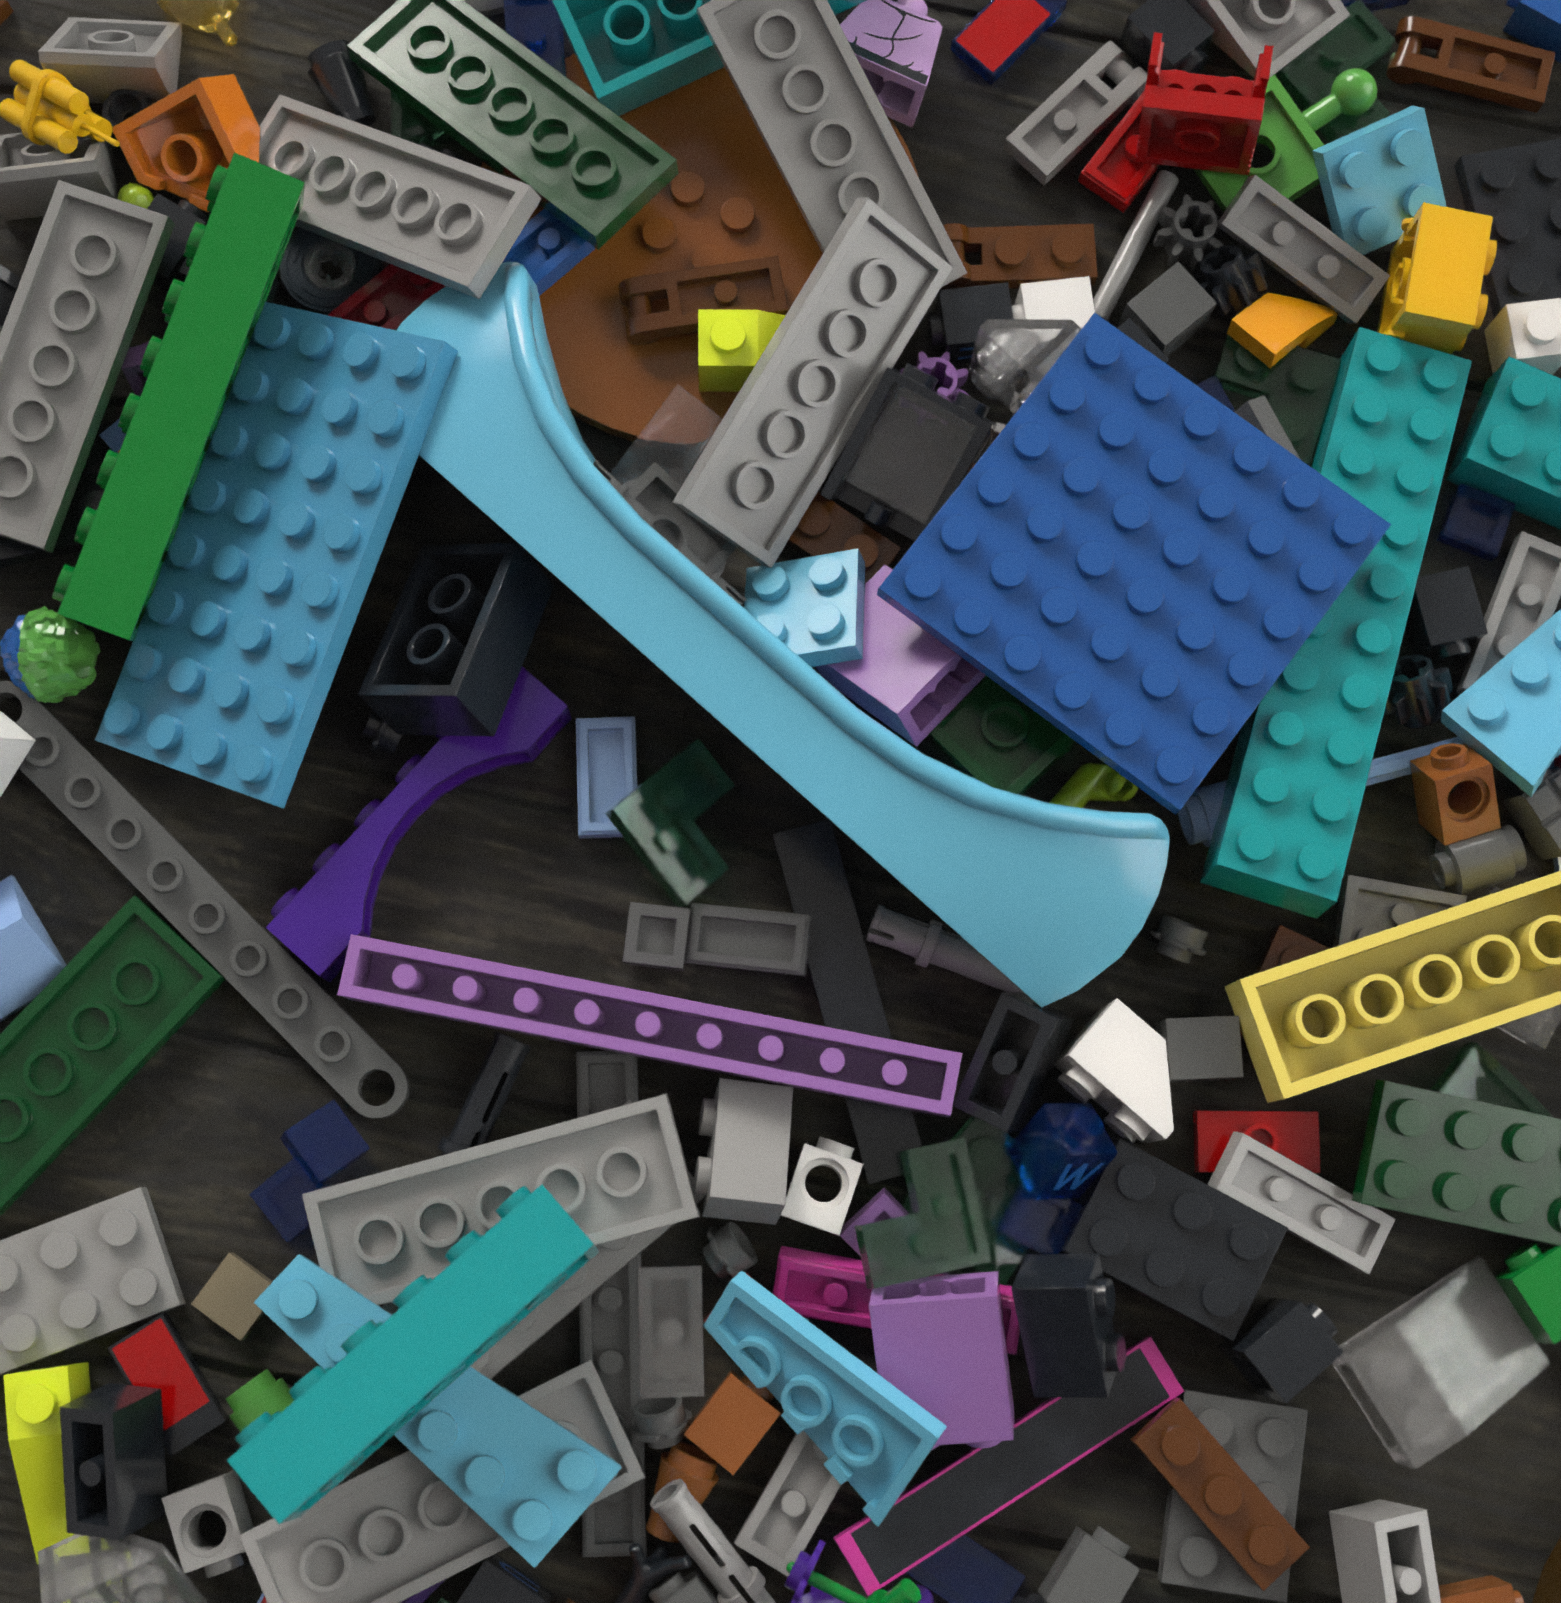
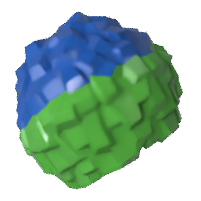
(49, 655)

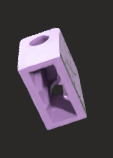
(895, 51)

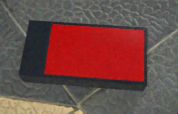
(160, 1359)

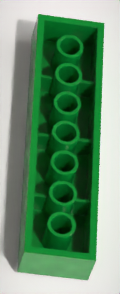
(184, 395)

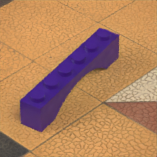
(343, 891)

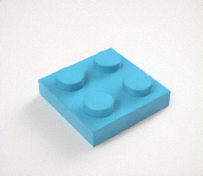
(1379, 178)
(812, 605)

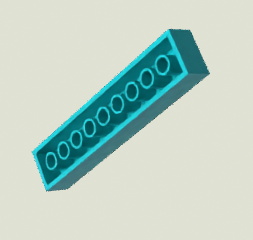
(1316, 730)

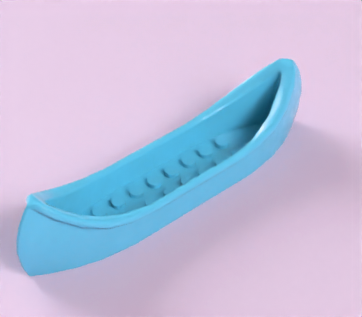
(1021, 879)

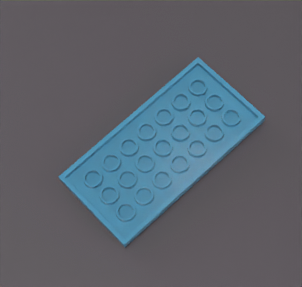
(276, 549)

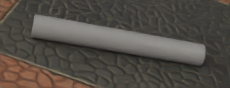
(1134, 243)

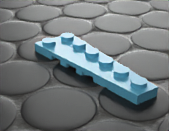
(478, 1437)

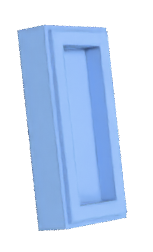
(604, 771)

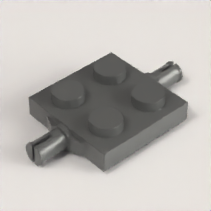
(652, 499)

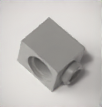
(184, 1512)

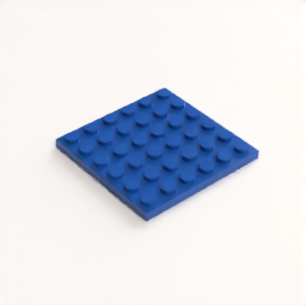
(1134, 562)

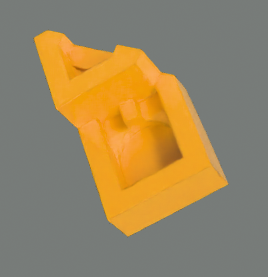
(1278, 325)

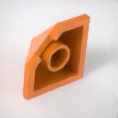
(189, 134)

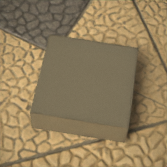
(231, 1296)

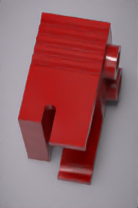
(1201, 117)

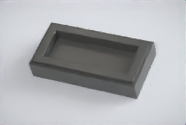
(748, 939)

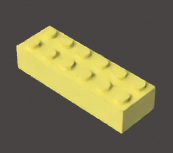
(1403, 989)

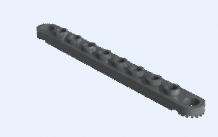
(204, 911)

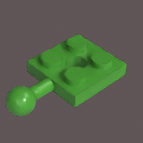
(1293, 136)

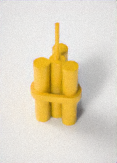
(52, 109)

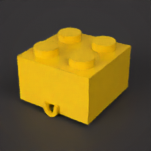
(1438, 278)

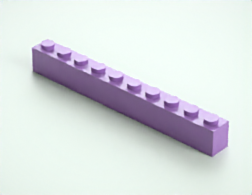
(651, 1025)

